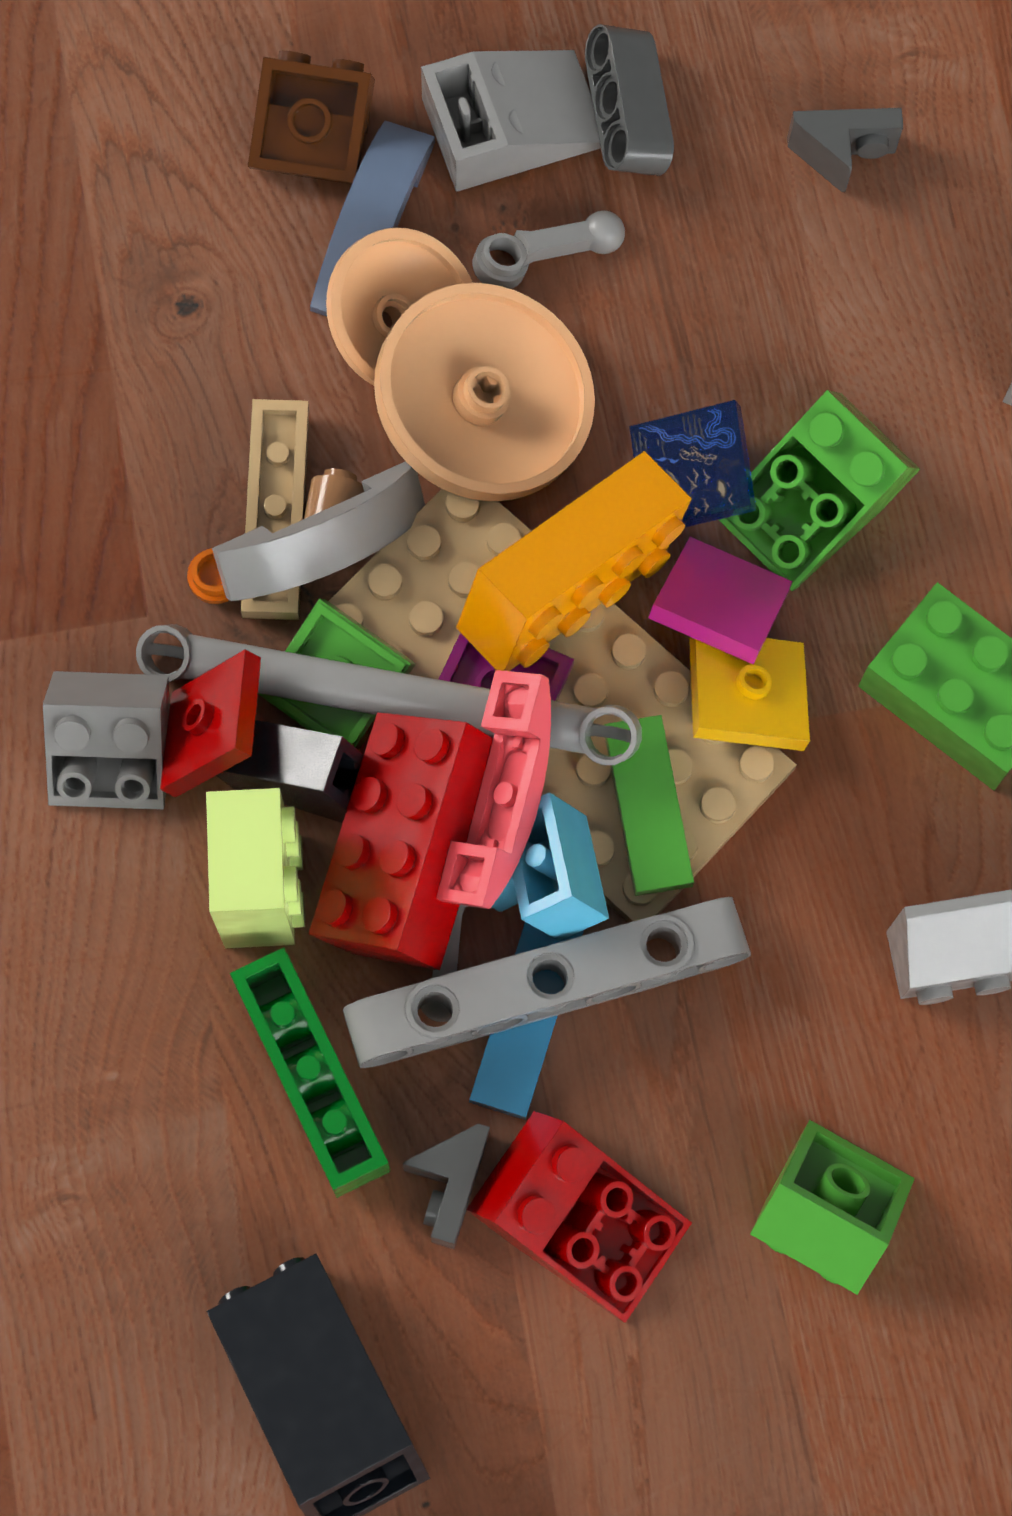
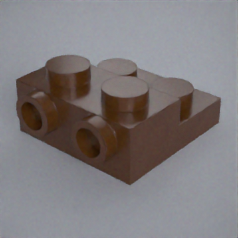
(311, 117)

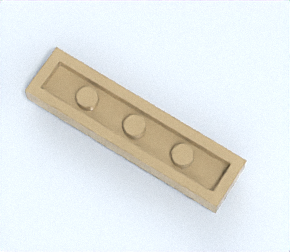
(276, 488)

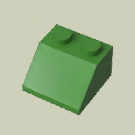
(833, 1207)

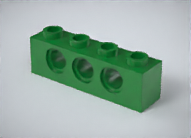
(310, 1072)

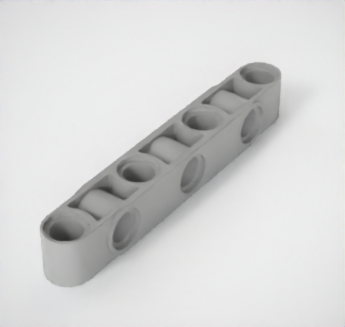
(503, 991)

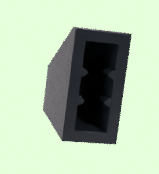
(308, 766)

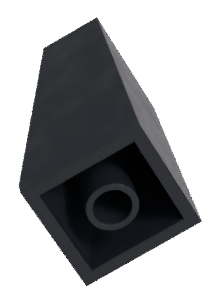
(316, 1392)

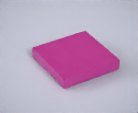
(720, 600)

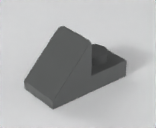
(831, 136)
(457, 1165)

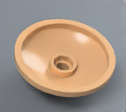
(388, 275)

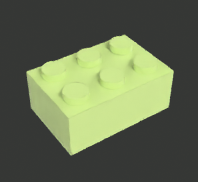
(254, 868)

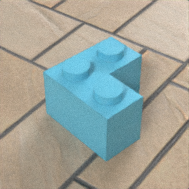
(557, 874)

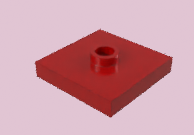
(211, 723)

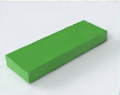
(650, 811)

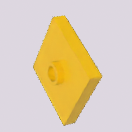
(748, 701)

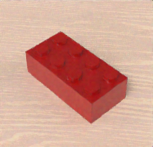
(391, 852)

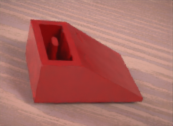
(579, 1214)

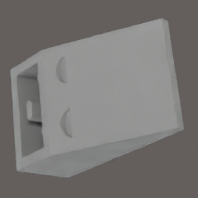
(508, 112)

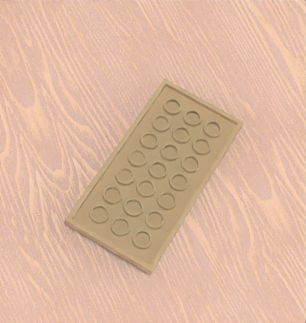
(413, 602)

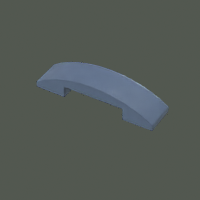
(376, 195)

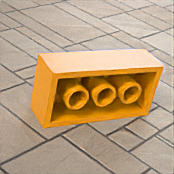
(573, 564)

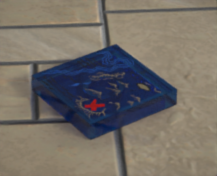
(705, 457)

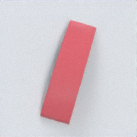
(509, 793)

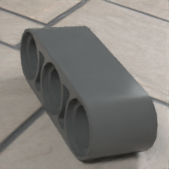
(629, 100)

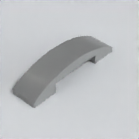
(324, 542)

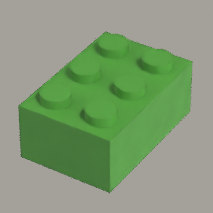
(950, 683)

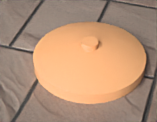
(484, 392)

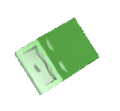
(819, 488)

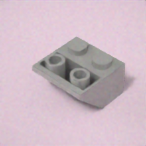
(106, 739)

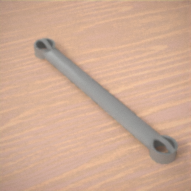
(379, 690)

